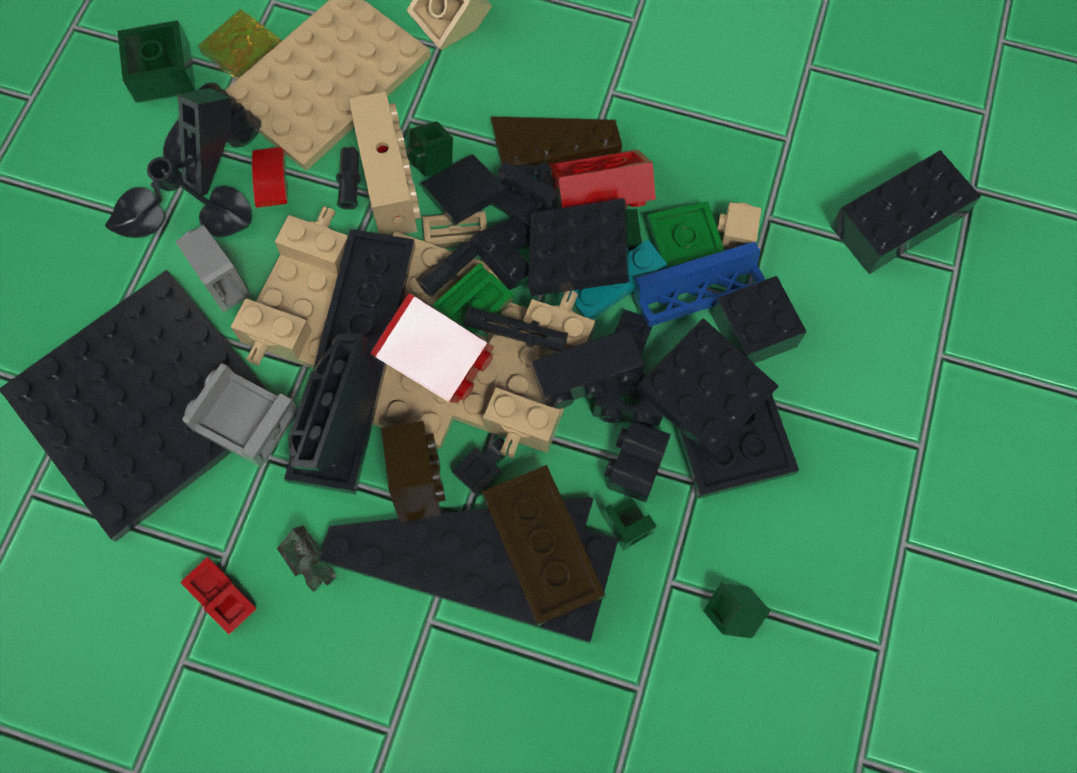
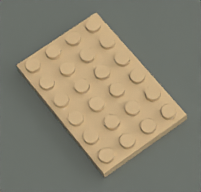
(309, 76)

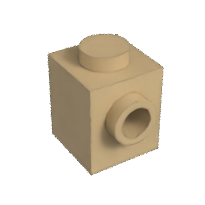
(739, 225)

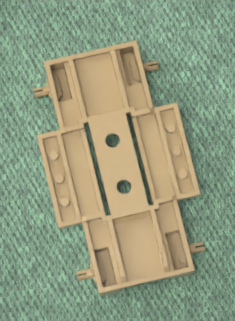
(505, 396)

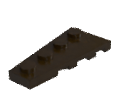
(553, 140)

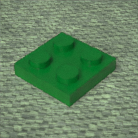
(684, 233)

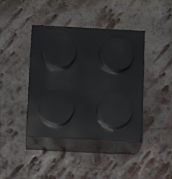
(759, 320)

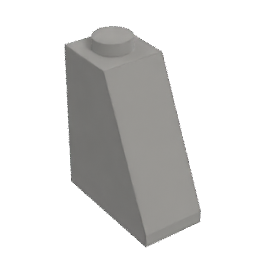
(213, 268)

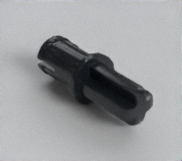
(348, 178)
(447, 269)

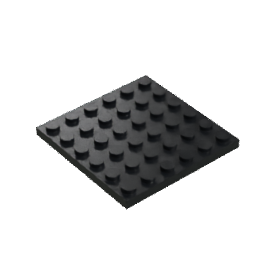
(117, 399)

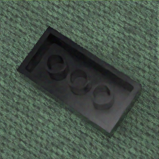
(904, 211)

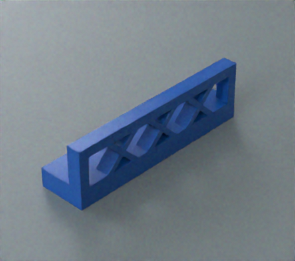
(692, 276)

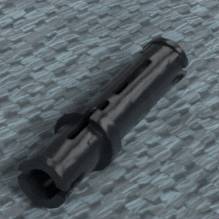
(477, 319)

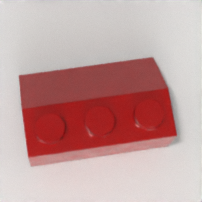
(604, 179)

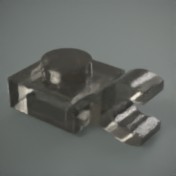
(302, 557)

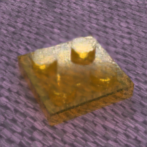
(238, 44)

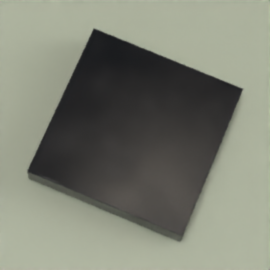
(464, 189)

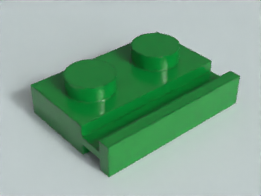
(477, 290)

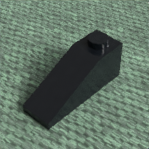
(203, 135)

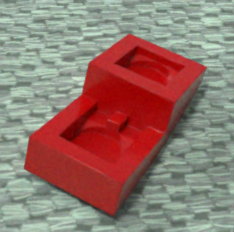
(269, 177)
(218, 595)

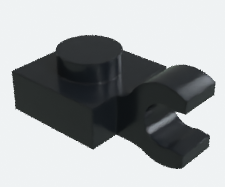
(480, 469)

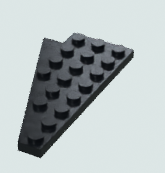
(463, 562)

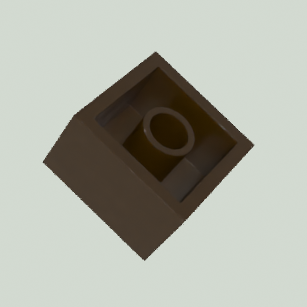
(413, 471)

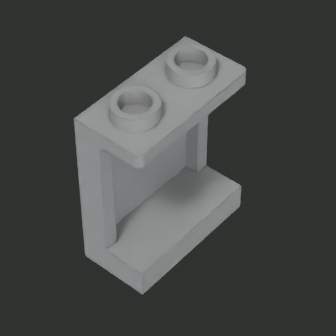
(240, 415)

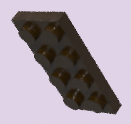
(543, 545)

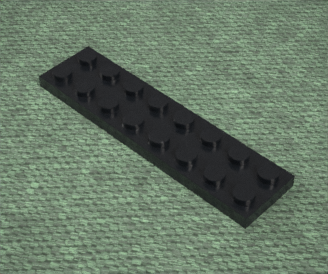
(363, 302)

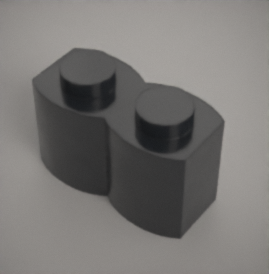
(637, 461)

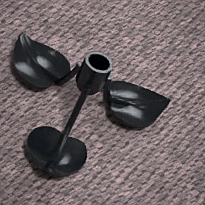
(138, 210)

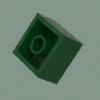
(156, 61)

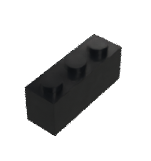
(588, 369)

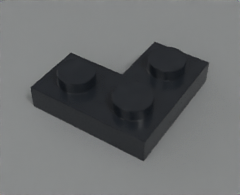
(500, 250)

